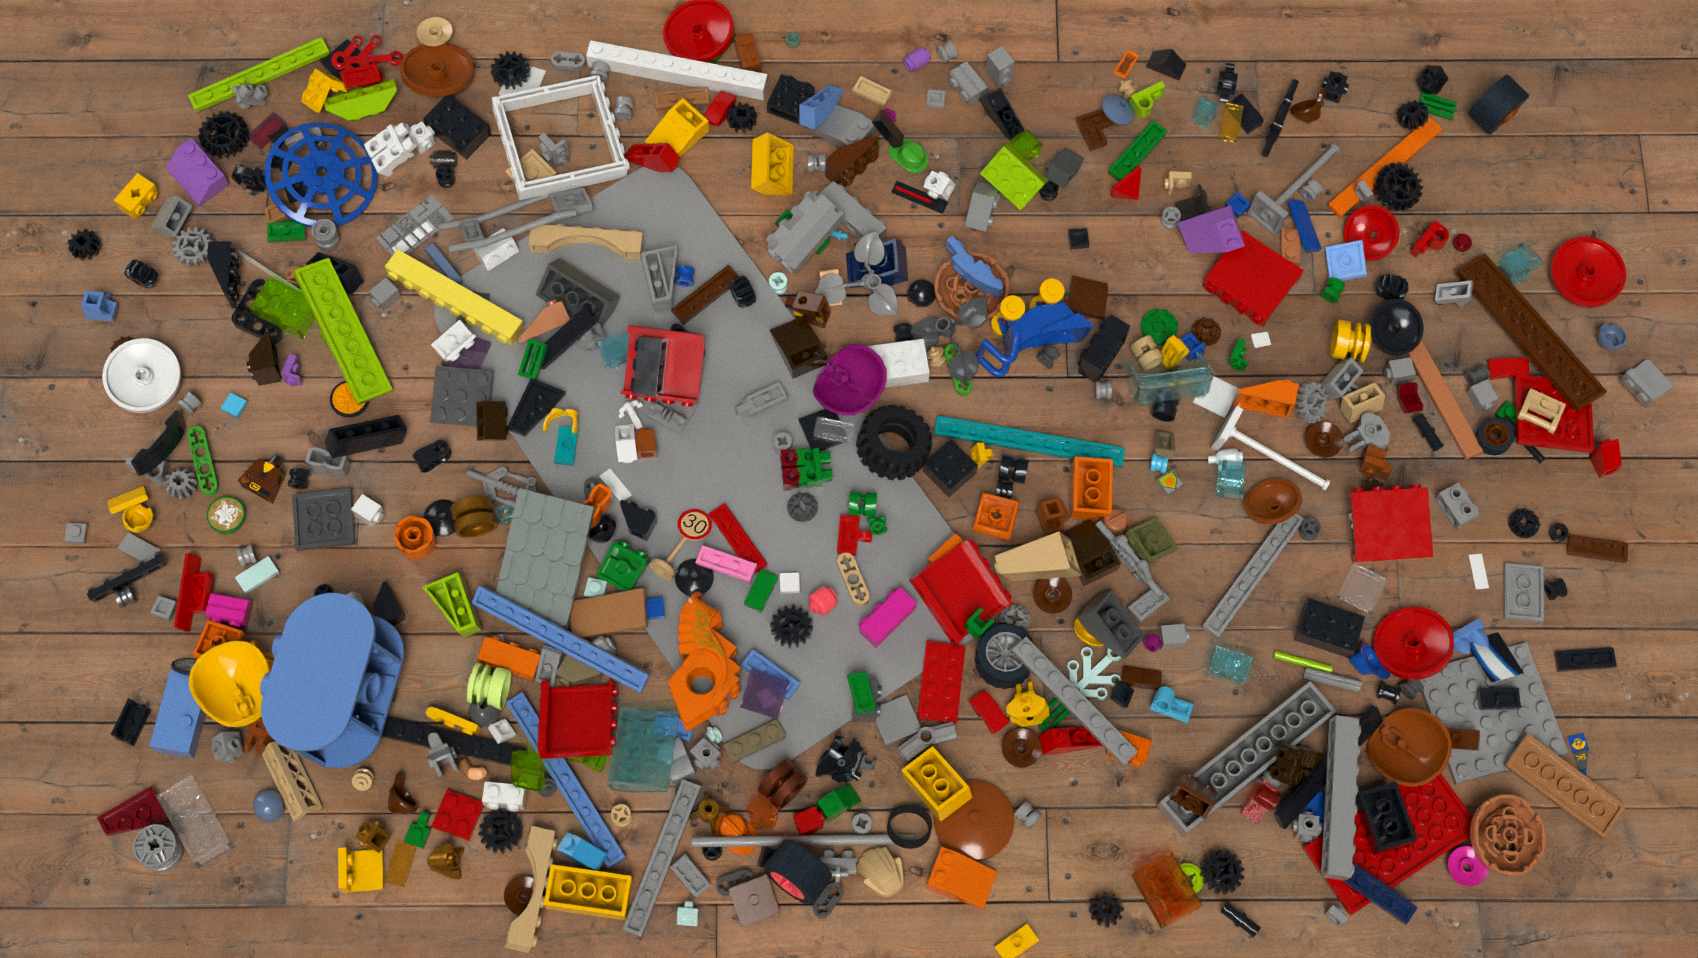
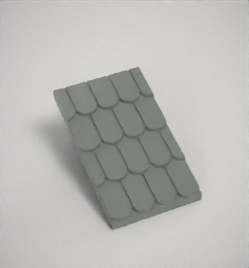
(545, 554)

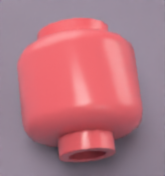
(822, 600)

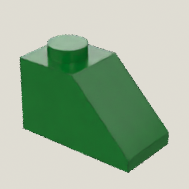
(838, 802)

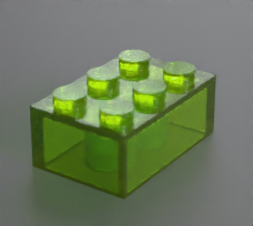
(284, 308)

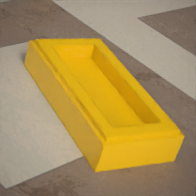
(127, 500)

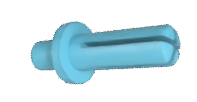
(839, 234)

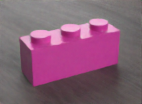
(887, 617)

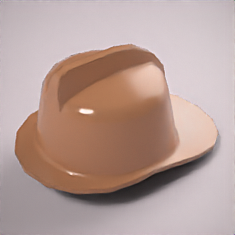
(1117, 523)

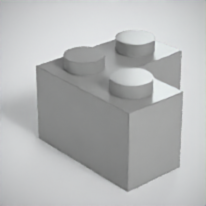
(983, 201)

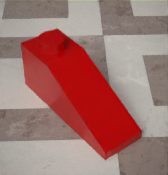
(657, 156)

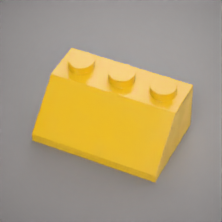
(772, 165)

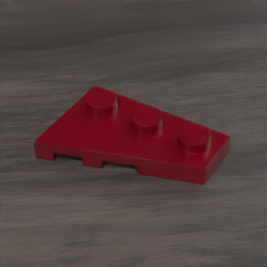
(134, 814)

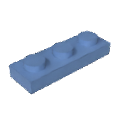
(760, 663)

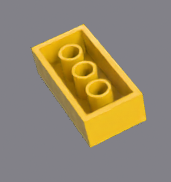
(588, 892)

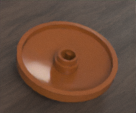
(436, 69)
(980, 825)

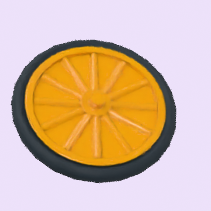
(344, 403)

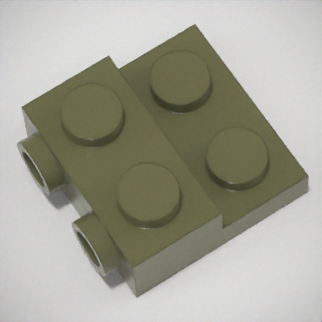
(1150, 541)

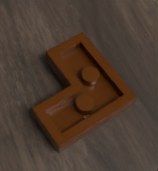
(1091, 128)

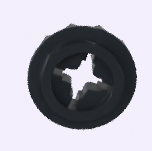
(1518, 528)

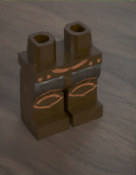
(1292, 762)

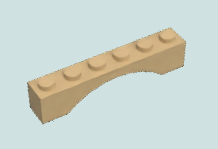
(550, 237)
(538, 850)

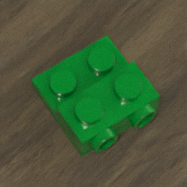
(623, 566)

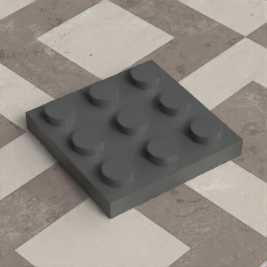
(457, 393)
(323, 519)

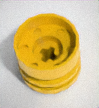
(1352, 341)

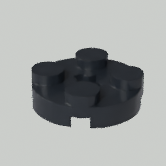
(251, 177)

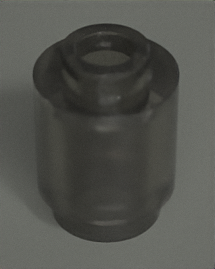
(443, 157)

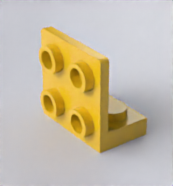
(318, 89)
(360, 870)

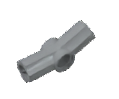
(915, 745)

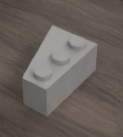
(660, 275)

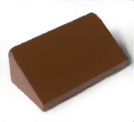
(1141, 677)

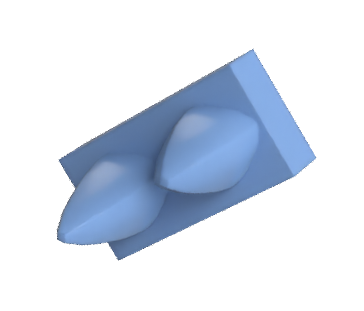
(1470, 633)

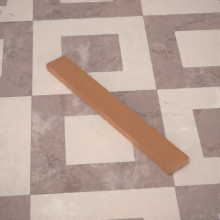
(1444, 402)

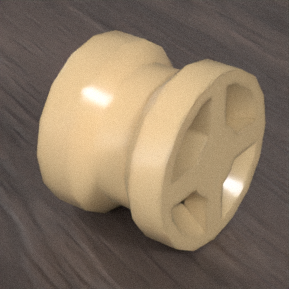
(621, 811)

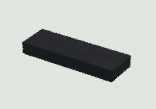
(1585, 659)

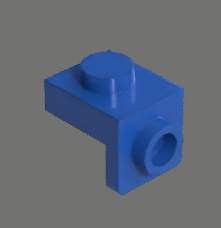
(1193, 345)

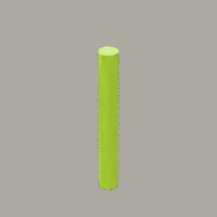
(1303, 662)

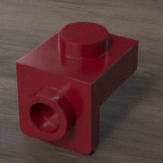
(1409, 398)

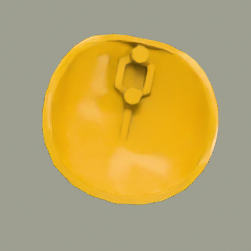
(228, 683)

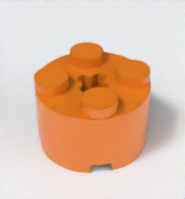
(414, 548)

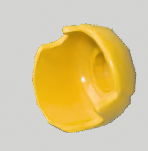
(137, 518)

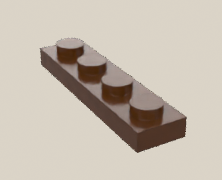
(704, 295)

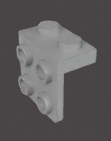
(1646, 383)

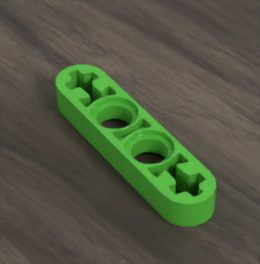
(204, 460)

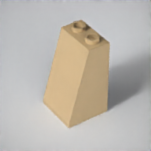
(1039, 559)

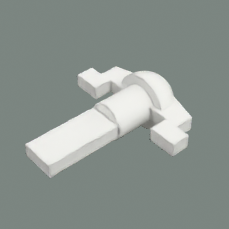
(629, 407)

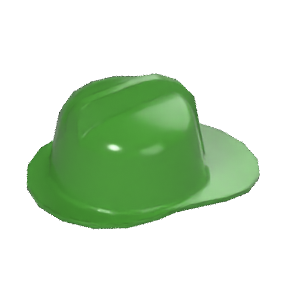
(910, 156)

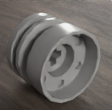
(159, 859)

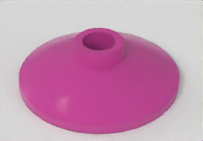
(1466, 856)

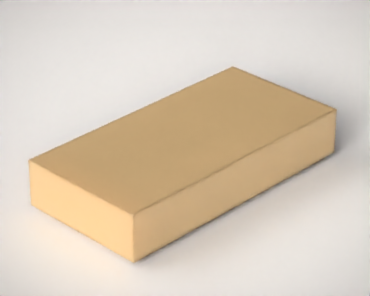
(872, 91)

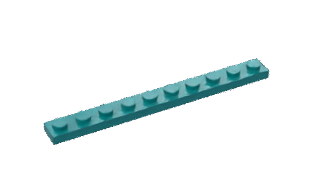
(1026, 440)

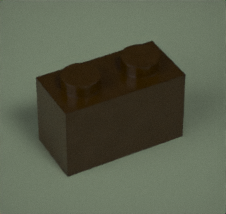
(491, 421)

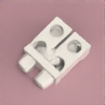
(391, 148)

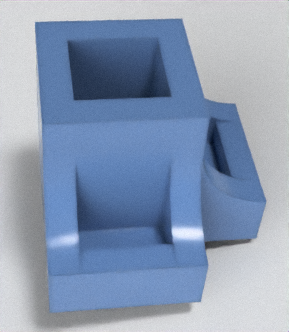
(99, 306)

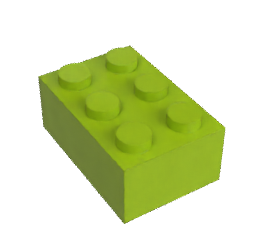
(1014, 176)

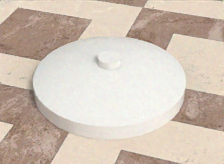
(141, 375)

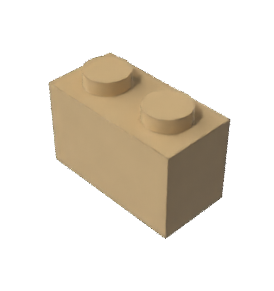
(1362, 401)

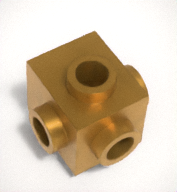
(372, 836)

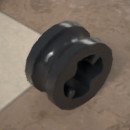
(1564, 531)

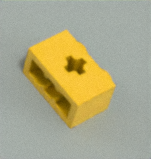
(136, 196)

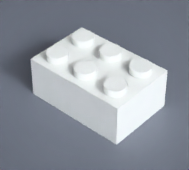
(904, 362)

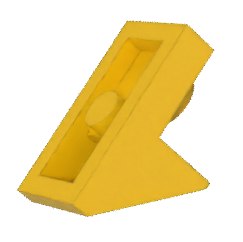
(1173, 352)

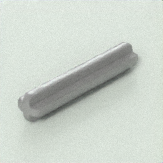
(1332, 679)

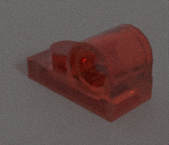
(1263, 799)

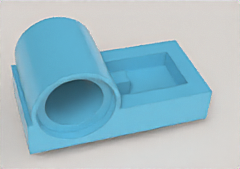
(1166, 703)

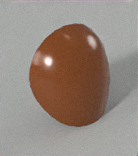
(1410, 747)

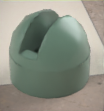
(792, 39)

